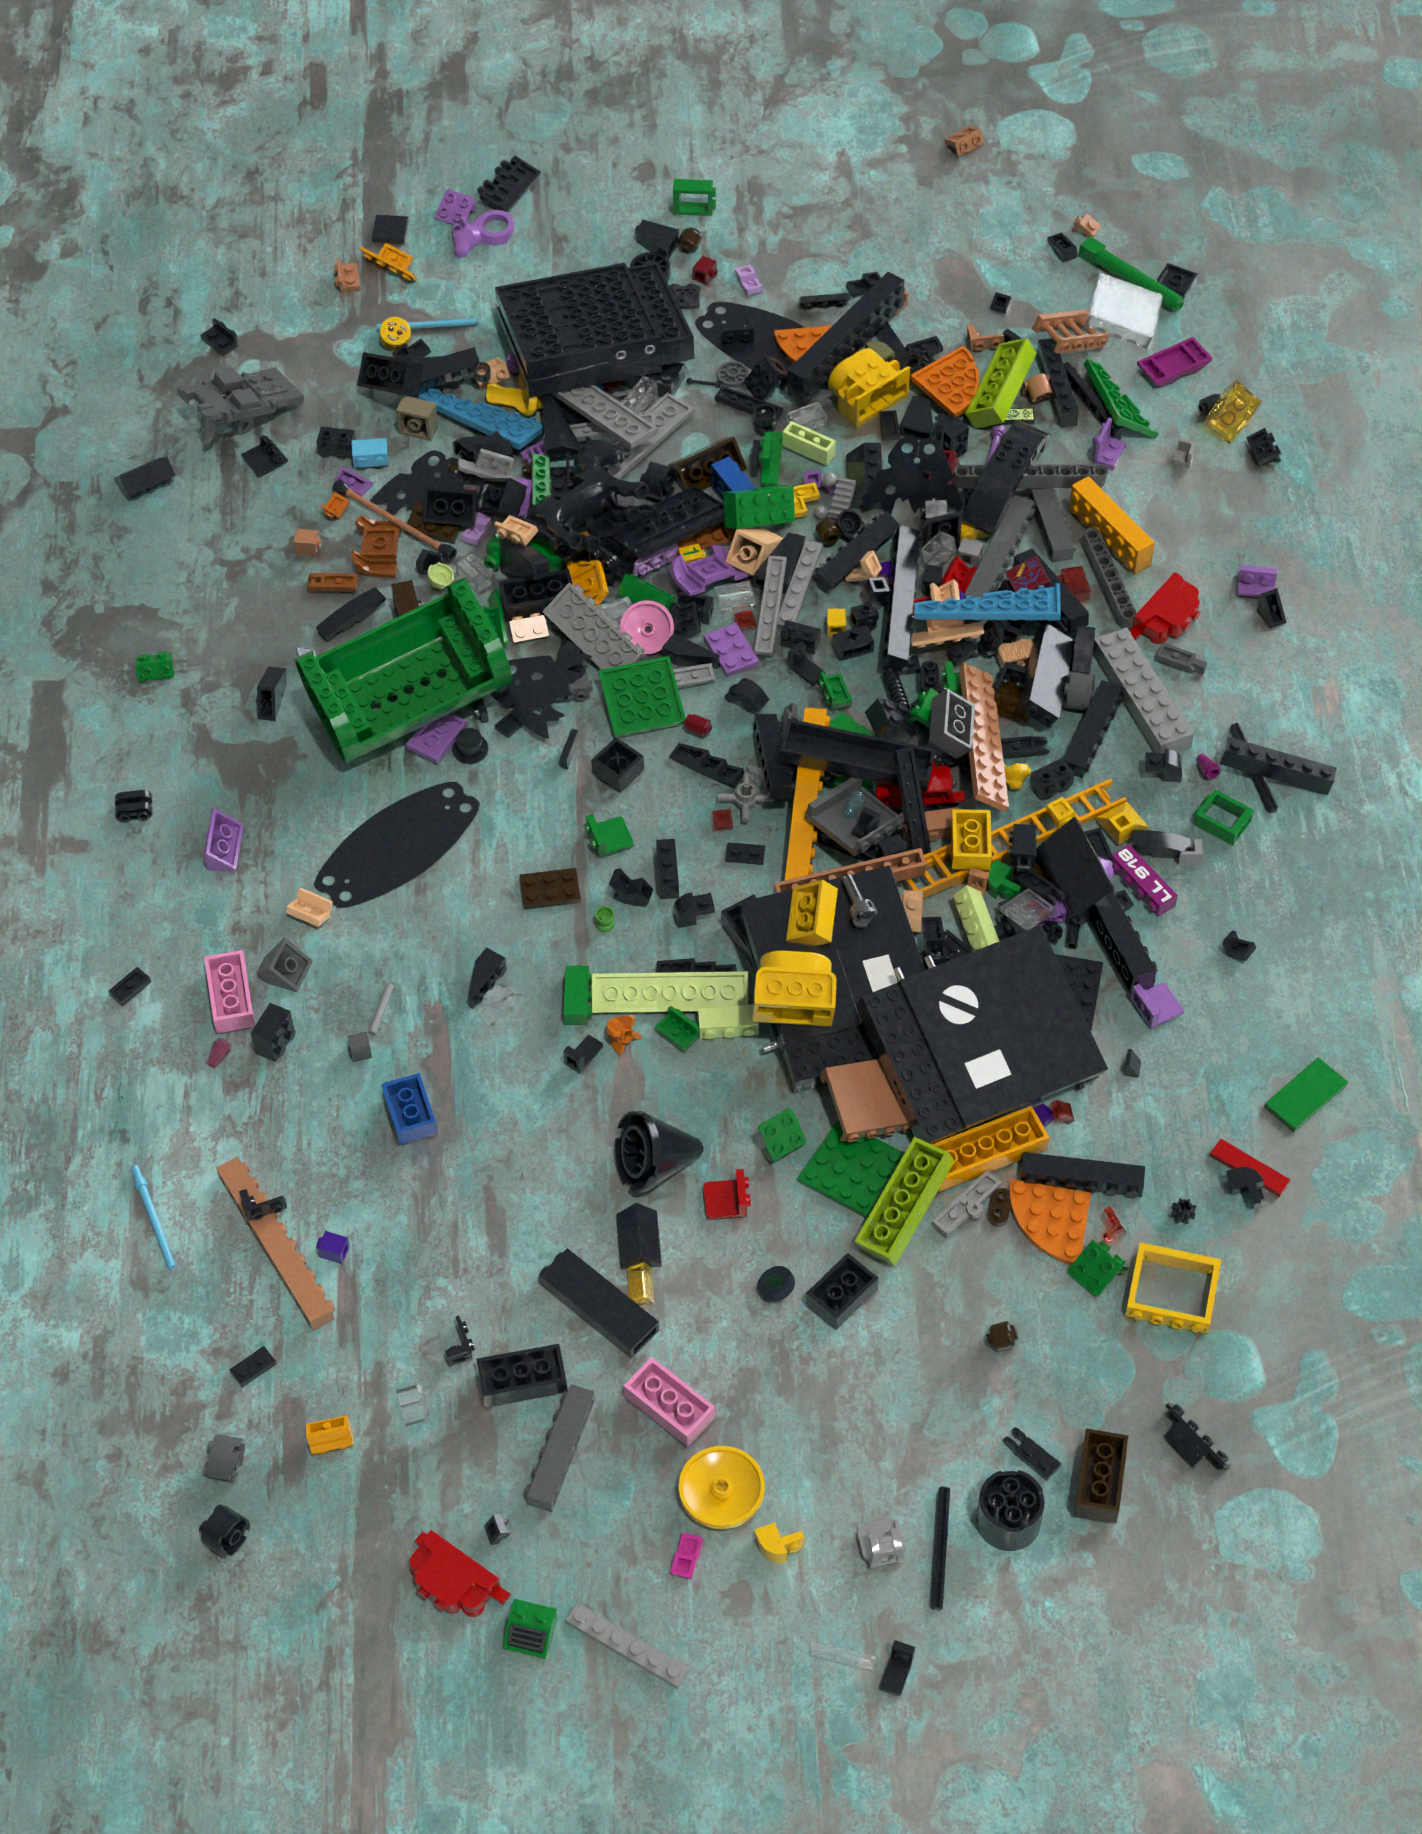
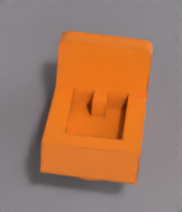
(335, 506)

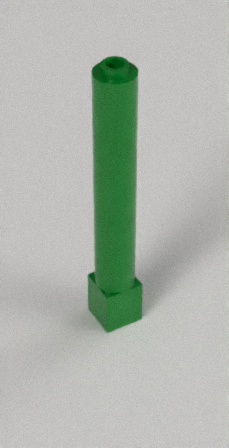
(1096, 253)

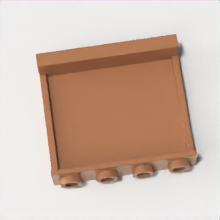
(864, 1100)

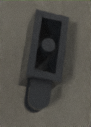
(1023, 847)

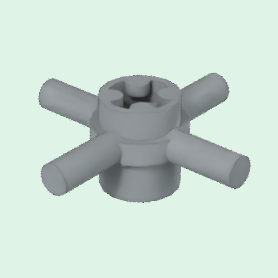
(745, 797)

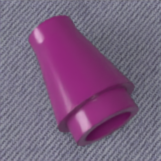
(1208, 767)

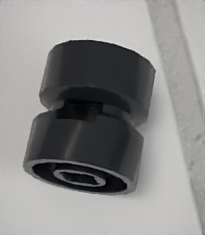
(764, 419)

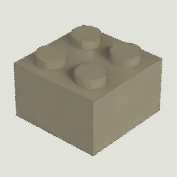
(417, 418)

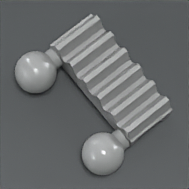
(842, 496)

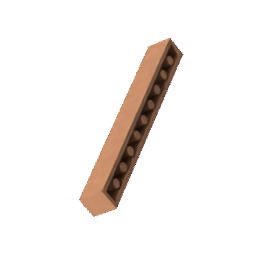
(278, 1248)

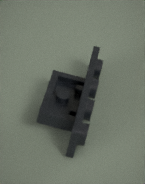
(1190, 1441)

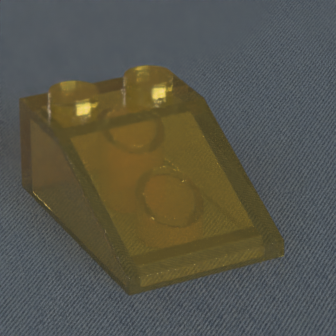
(1232, 411)

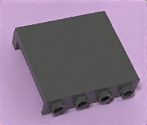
(828, 816)

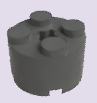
(1079, 690)
(224, 1457)

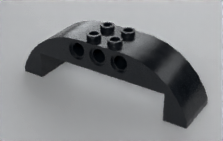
(1003, 475)

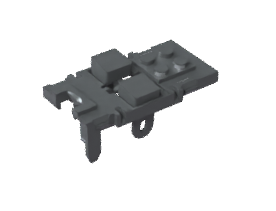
(259, 395)

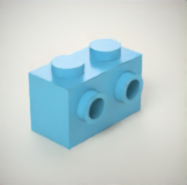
(370, 452)

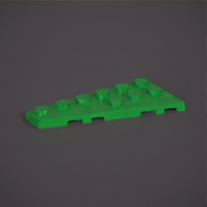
(1119, 406)

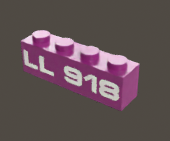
(1143, 881)

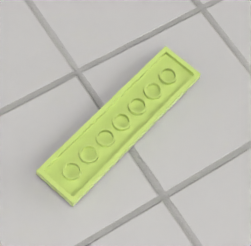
(661, 990)

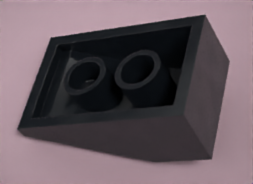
(501, 497)
(947, 523)

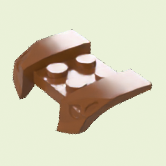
(710, 536)
(378, 547)

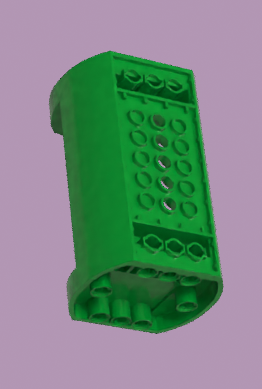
(365, 671)

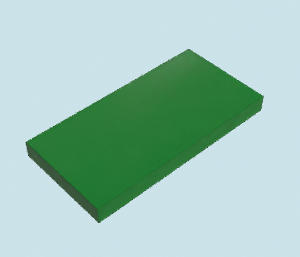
(1306, 1094)

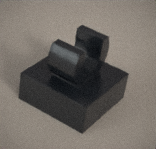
(496, 1529)

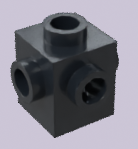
(864, 615)

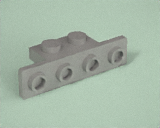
(489, 465)

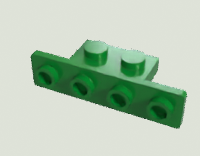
(770, 458)
(540, 478)
(495, 616)

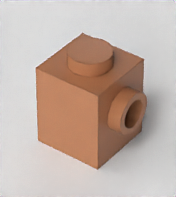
(307, 542)

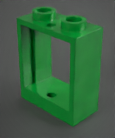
(690, 186)
(1217, 829)

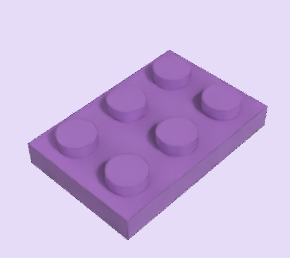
(733, 649)
(436, 737)

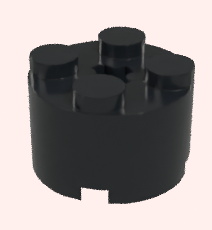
(660, 480)
(224, 1530)

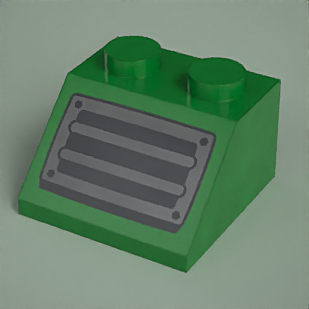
(530, 1628)

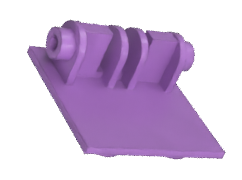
(454, 206)

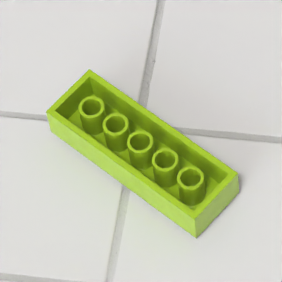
(1001, 383)
(904, 1201)

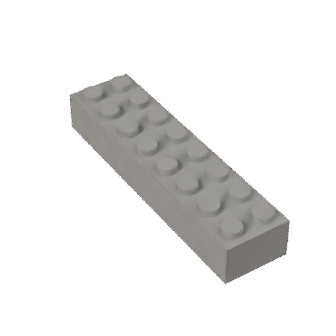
(1143, 692)

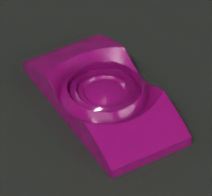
(1174, 362)

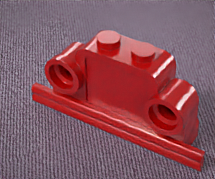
(1168, 611)
(938, 792)
(452, 1577)

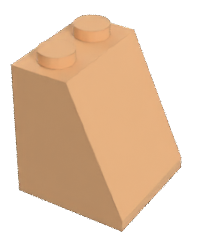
(751, 548)

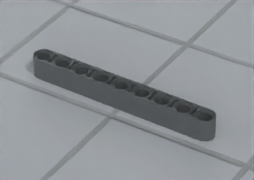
(1038, 475)

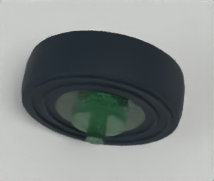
(776, 1283)

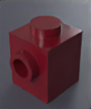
(704, 270)

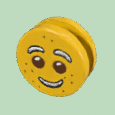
(395, 333)

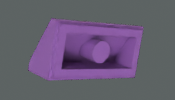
(355, 481)

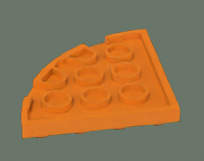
(797, 341)
(950, 381)
(1051, 1218)

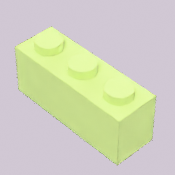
(809, 443)
(727, 1022)

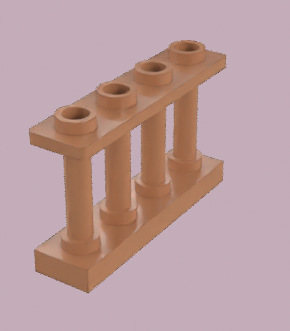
(1073, 320)

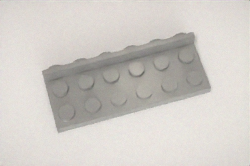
(592, 629)

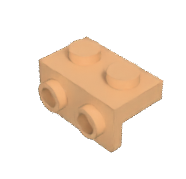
(516, 530)
(946, 591)
(528, 628)
(310, 907)

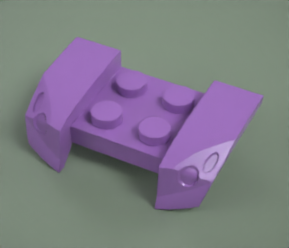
(696, 574)

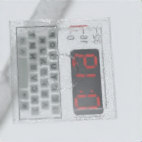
(1027, 909)

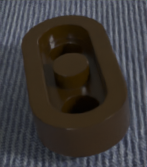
(999, 1205)

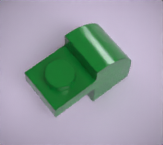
(999, 881)

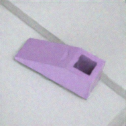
(655, 560)

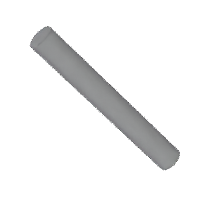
(381, 1008)

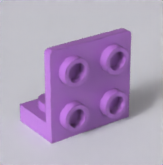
(1107, 449)
(1156, 1004)

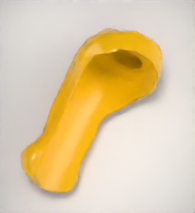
(513, 397)
(1016, 775)

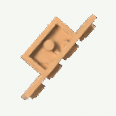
(944, 630)

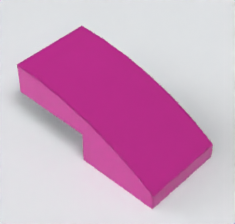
(687, 1555)

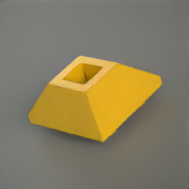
(1120, 822)

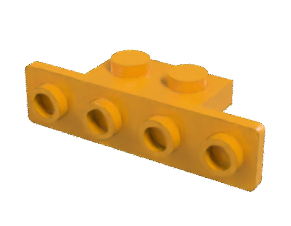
(393, 258)

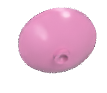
(644, 615)

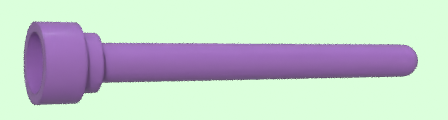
(997, 433)

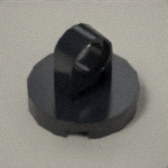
(992, 637)

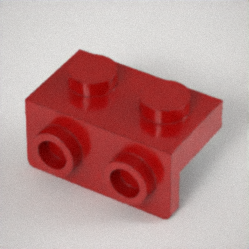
(960, 573)

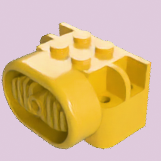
(868, 385)
(794, 989)

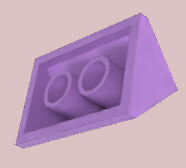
(222, 842)

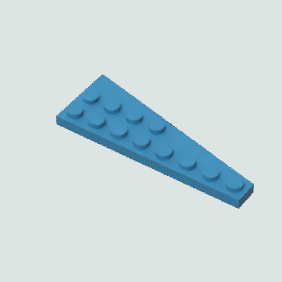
(486, 417)
(1000, 605)

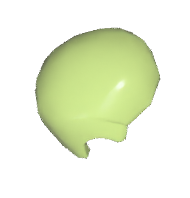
(440, 575)

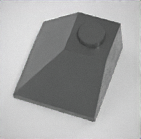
(285, 966)

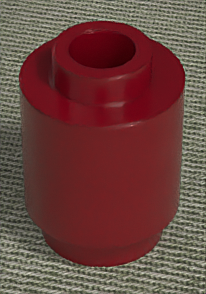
(698, 725)

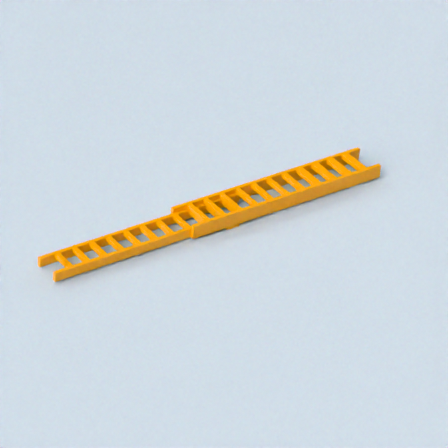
(944, 853)

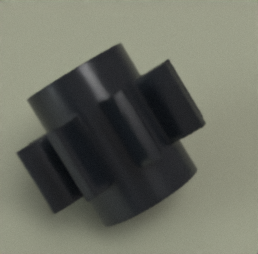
(1052, 930)
(1183, 1211)

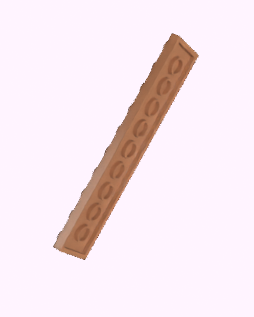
(986, 751)

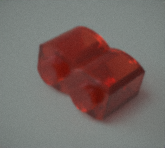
(1076, 582)

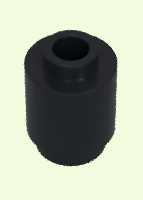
(1207, 403)

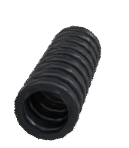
(895, 686)

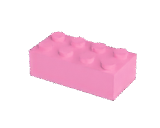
(229, 991)
(669, 1401)

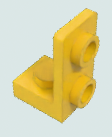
(1060, 811)

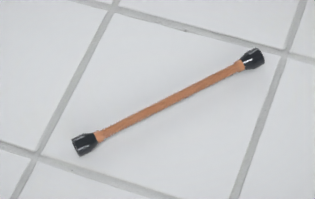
(343, 489)

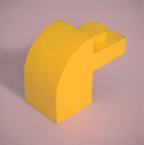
(776, 1547)

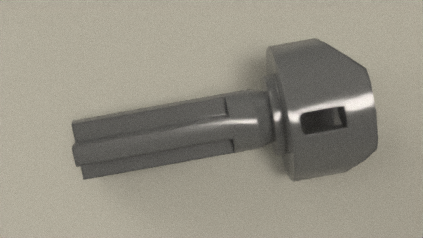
(862, 910)

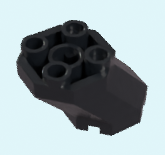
(469, 447)

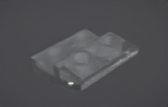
(735, 597)

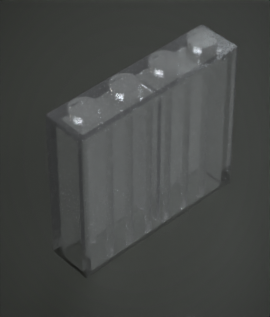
(1123, 310)

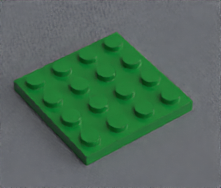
(642, 697)
(851, 1171)

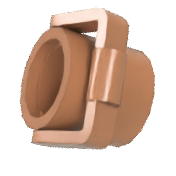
(1037, 387)

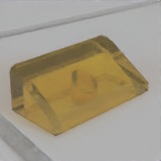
(641, 1284)

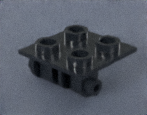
(264, 456)

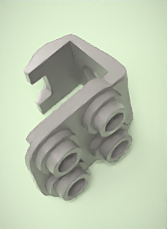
(881, 1542)

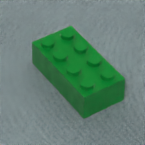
(759, 506)

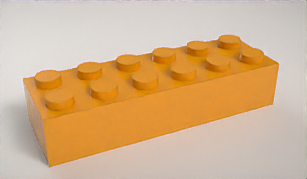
(1117, 529)
(993, 1146)

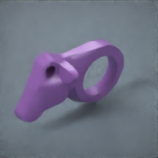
(468, 236)

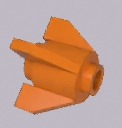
(620, 1031)

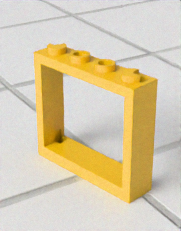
(1180, 1260)

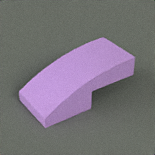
(748, 280)
(475, 533)

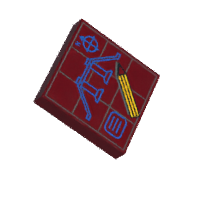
(1028, 575)

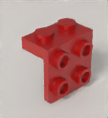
(727, 1197)

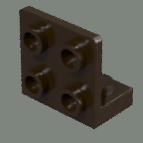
(1008, 701)

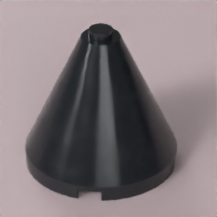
(651, 1150)

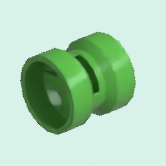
(604, 919)

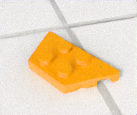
(590, 578)

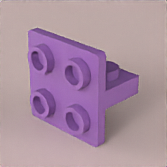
(1255, 580)

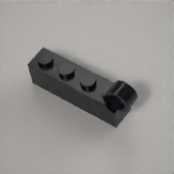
(453, 368)

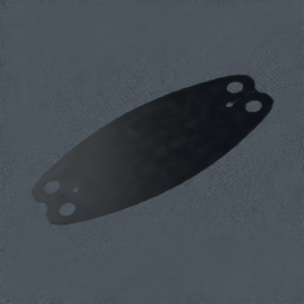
(747, 351)
(396, 844)

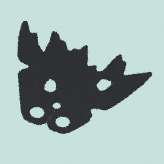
(909, 478)
(414, 483)
(541, 691)

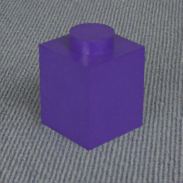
(333, 1247)

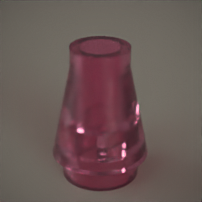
(218, 1052)

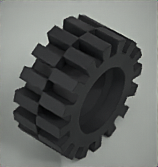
(911, 357)

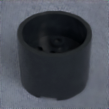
(1019, 1522)

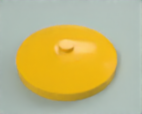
(721, 1487)

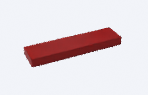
(1234, 1158)

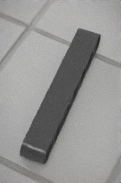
(1109, 578)

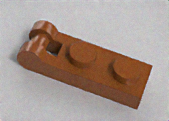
(332, 582)

